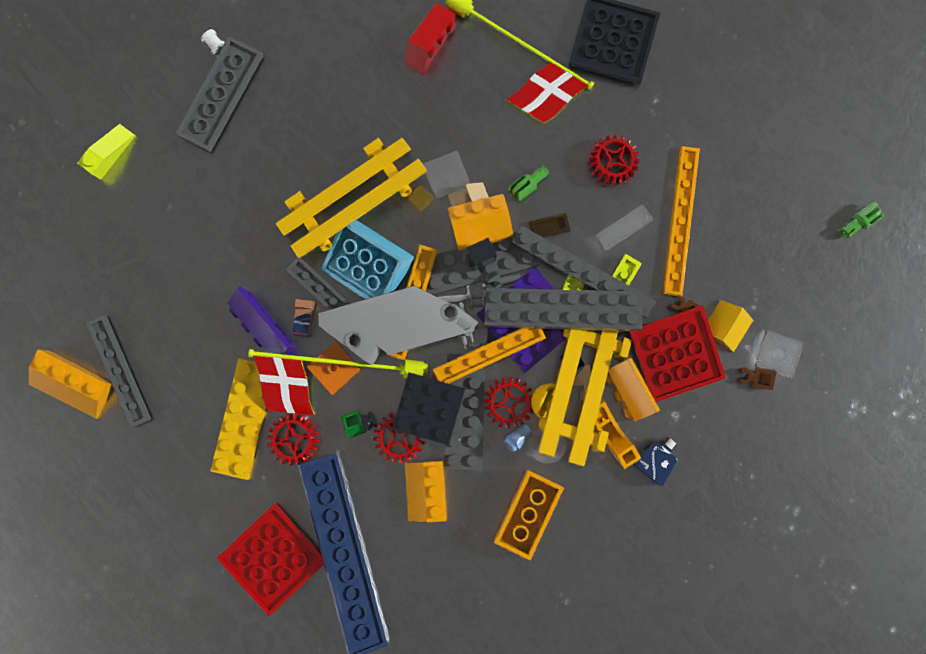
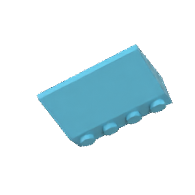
(366, 261)

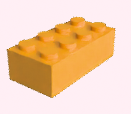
(528, 514)

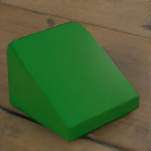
(353, 424)

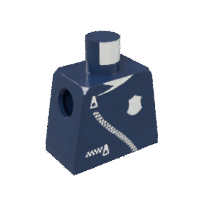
(657, 460)

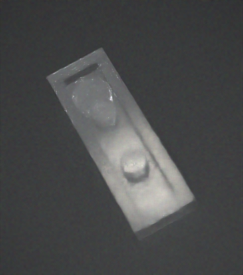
(624, 228)

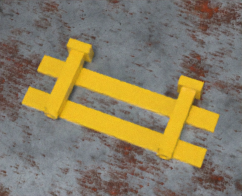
(379, 159)
(582, 434)

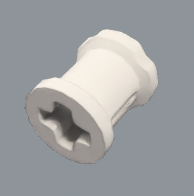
(212, 41)

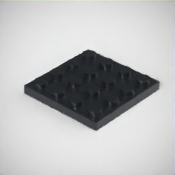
(614, 39)

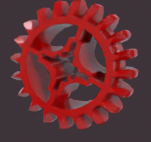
(620, 164)
(526, 398)
(276, 443)
(386, 447)

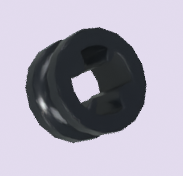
(369, 421)

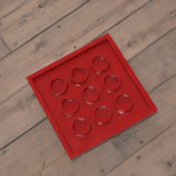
(677, 353)
(271, 559)

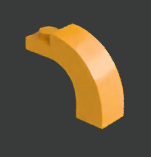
(617, 442)

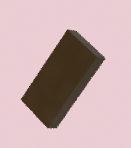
(550, 225)

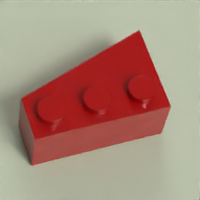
(429, 38)

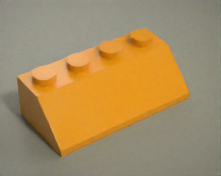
(69, 382)

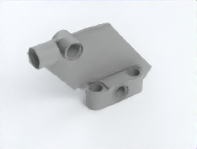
(395, 322)

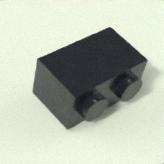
(480, 254)

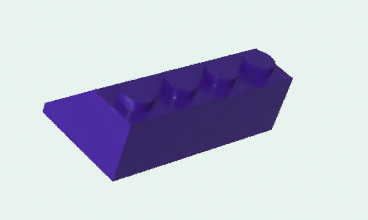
(259, 323)

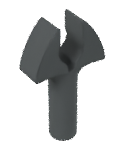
(494, 276)

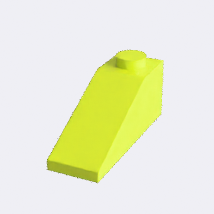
(106, 151)

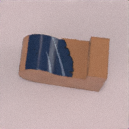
(303, 317)

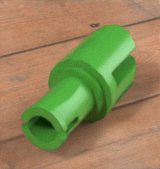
(527, 183)
(863, 219)

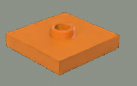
(333, 375)

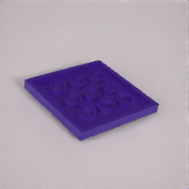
(533, 354)

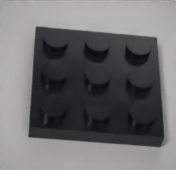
(428, 408)

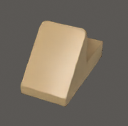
(470, 193)
(582, 378)

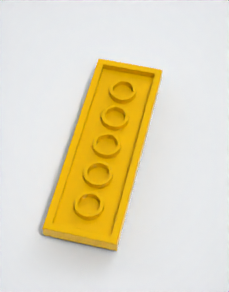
(241, 424)

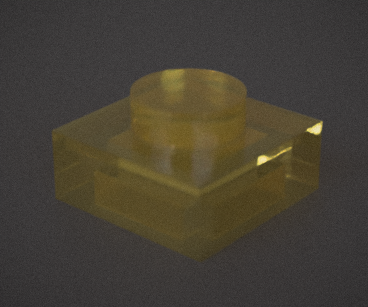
(421, 198)

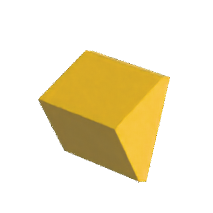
(729, 324)

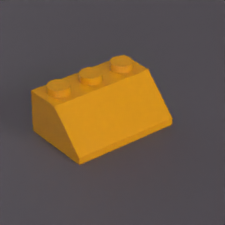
(480, 220)
(631, 390)
(425, 491)

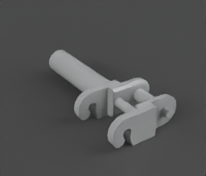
(464, 297)
(462, 306)

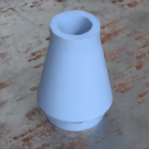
(517, 438)

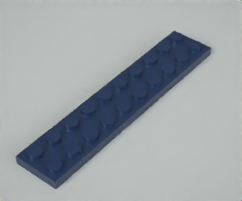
(342, 555)

